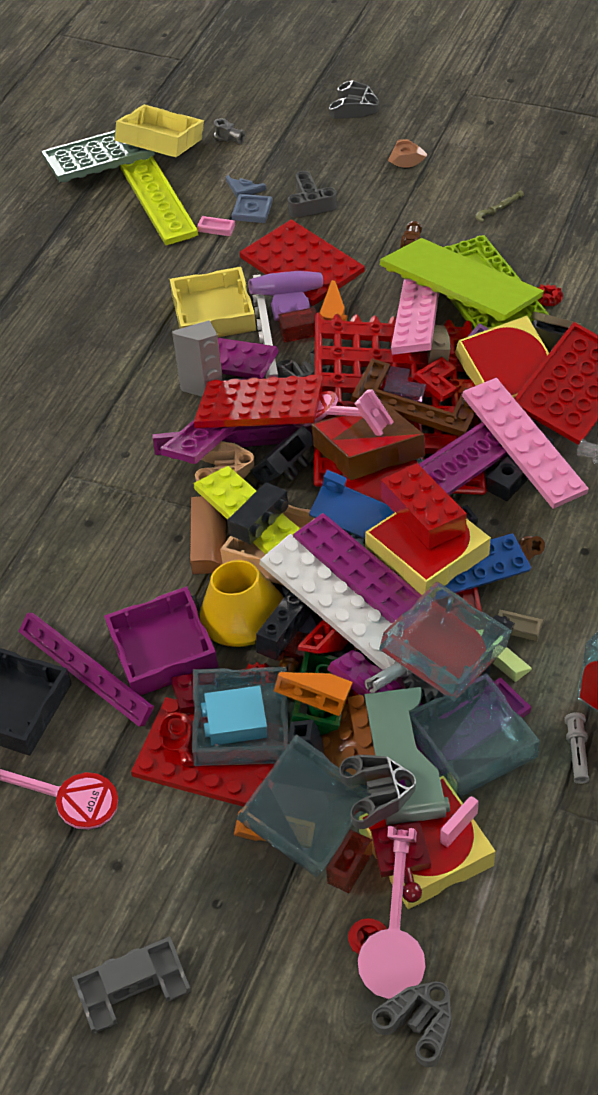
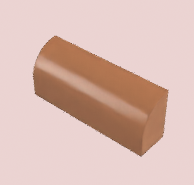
(207, 536)

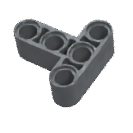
(310, 199)

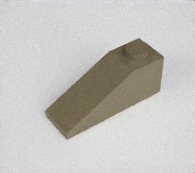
(440, 344)

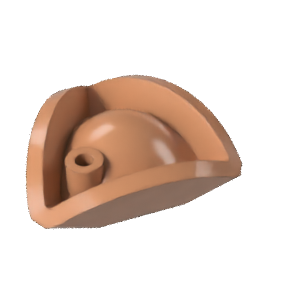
(406, 154)

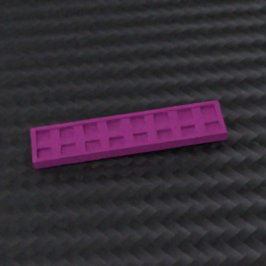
(357, 567)

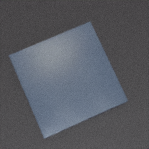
(252, 208)

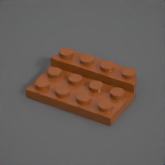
(352, 736)

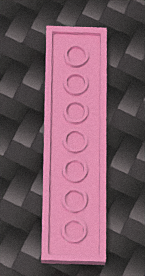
(415, 319)
(525, 443)

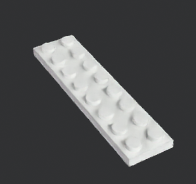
(328, 597)

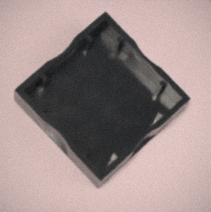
(28, 699)

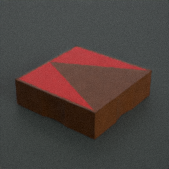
(359, 451)

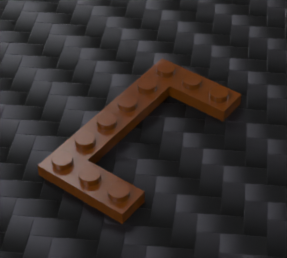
(454, 423)

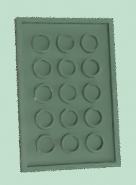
(91, 156)

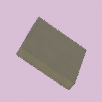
(551, 319)

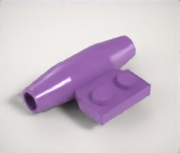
(286, 289)

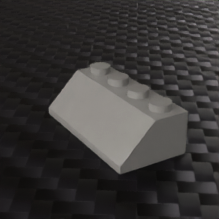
(197, 357)

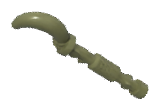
(492, 210)

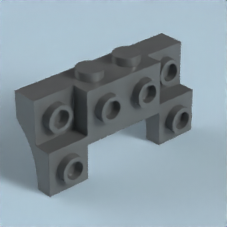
(128, 976)

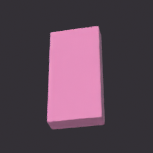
(216, 226)
(459, 821)

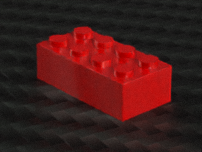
(423, 506)

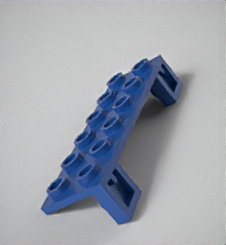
(347, 507)
(504, 561)

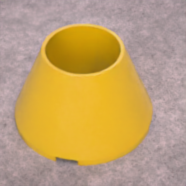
(237, 603)

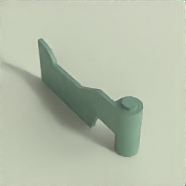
(394, 738)

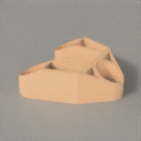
(227, 454)

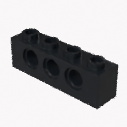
(507, 477)
(282, 626)

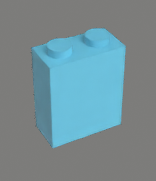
(234, 715)

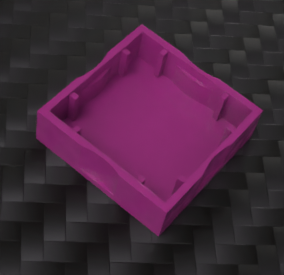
(160, 641)

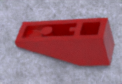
(323, 640)

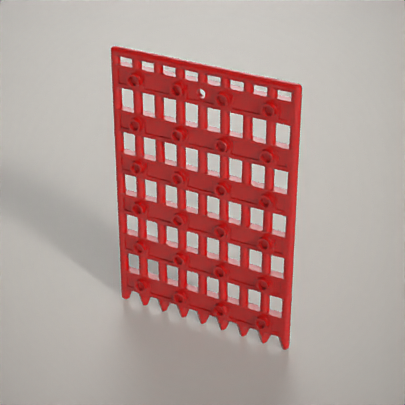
(361, 357)

